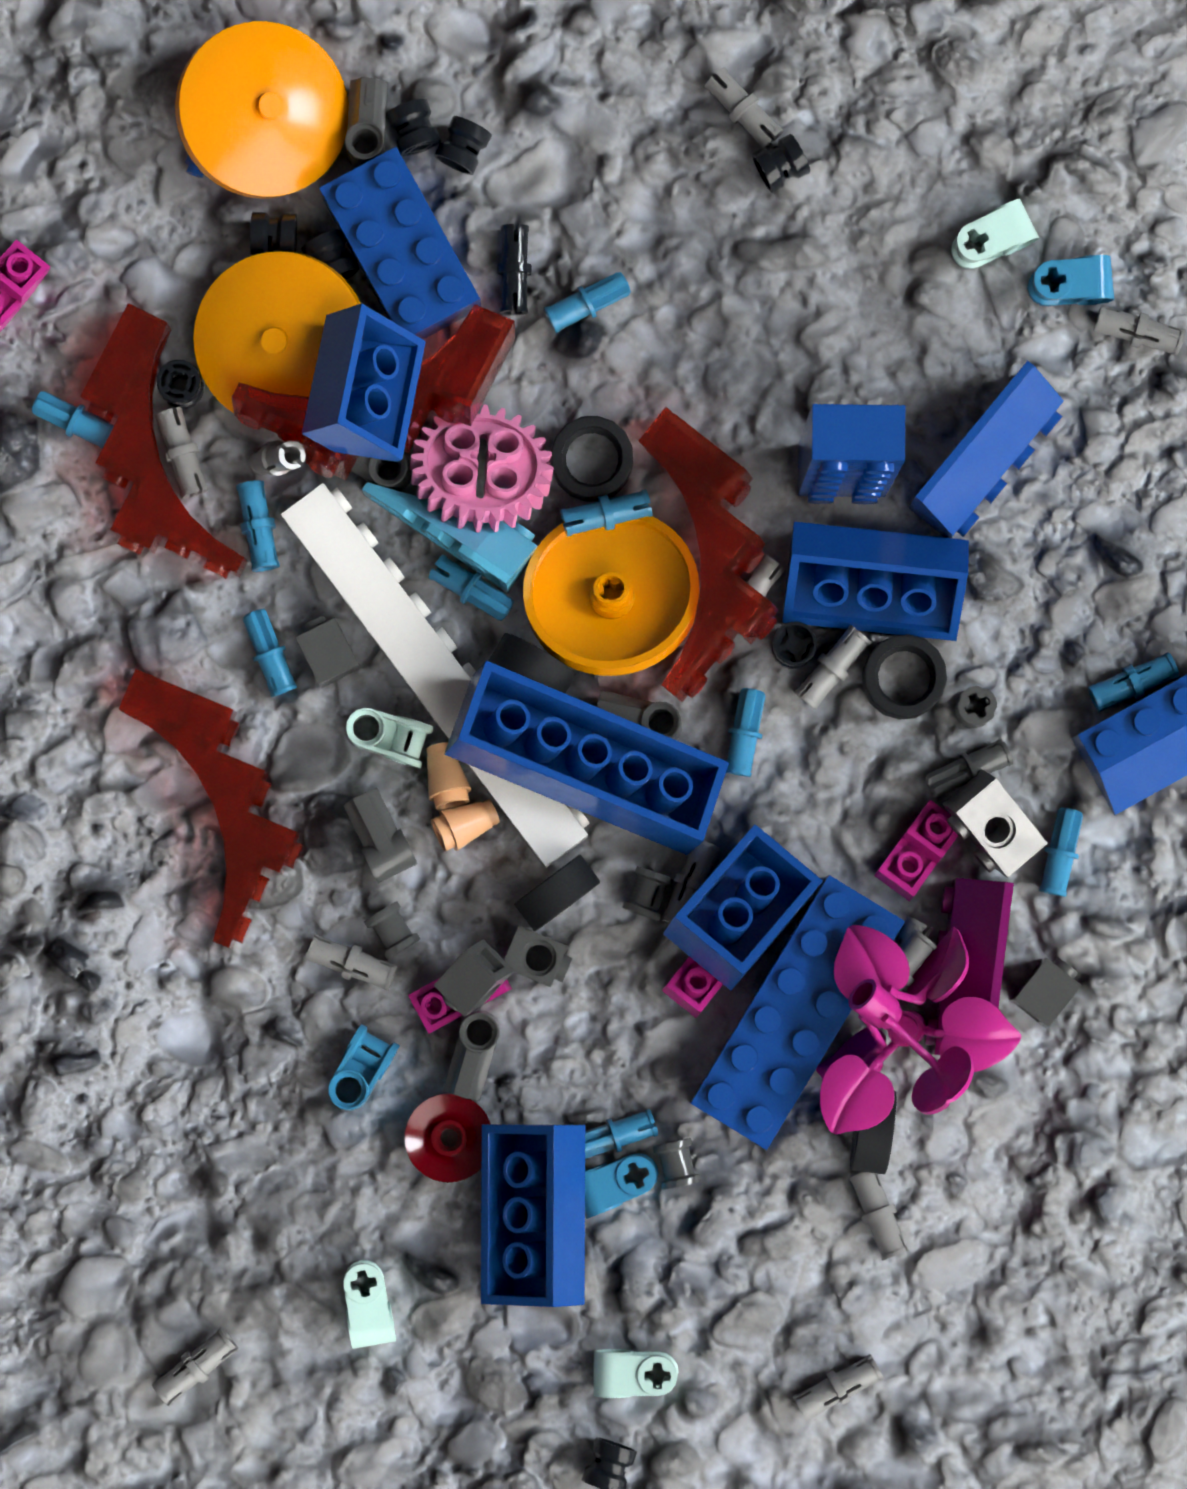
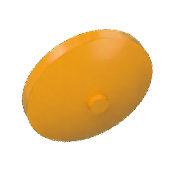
(262, 109)
(267, 323)
(612, 596)

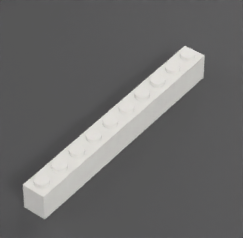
(418, 653)

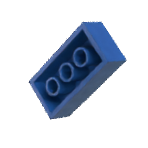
(400, 245)
(533, 1215)

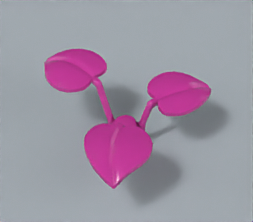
(879, 1009)
(853, 1093)

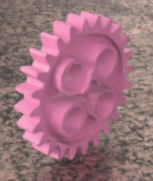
(522, 470)

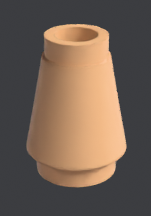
(446, 779)
(463, 824)

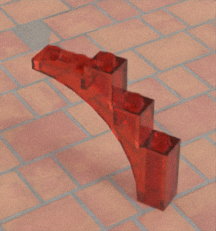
(449, 383)
(124, 389)
(726, 546)
(251, 843)

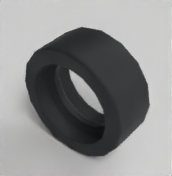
(592, 425)
(915, 645)
(532, 662)
(557, 893)
(873, 1146)

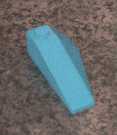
(495, 555)

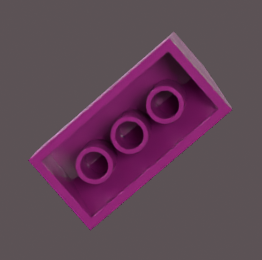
(982, 916)

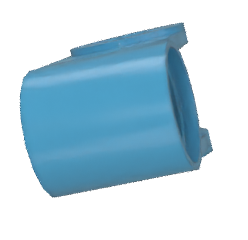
(1080, 280)
(362, 1066)
(609, 1187)

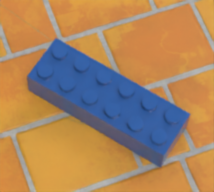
(850, 452)
(587, 758)
(789, 1019)

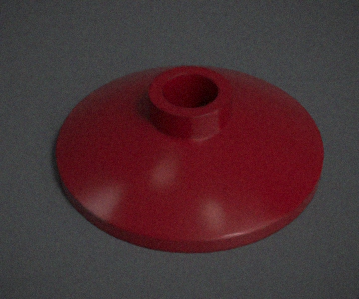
(424, 1137)

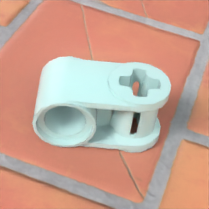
(999, 232)
(391, 736)
(370, 1312)
(623, 1374)

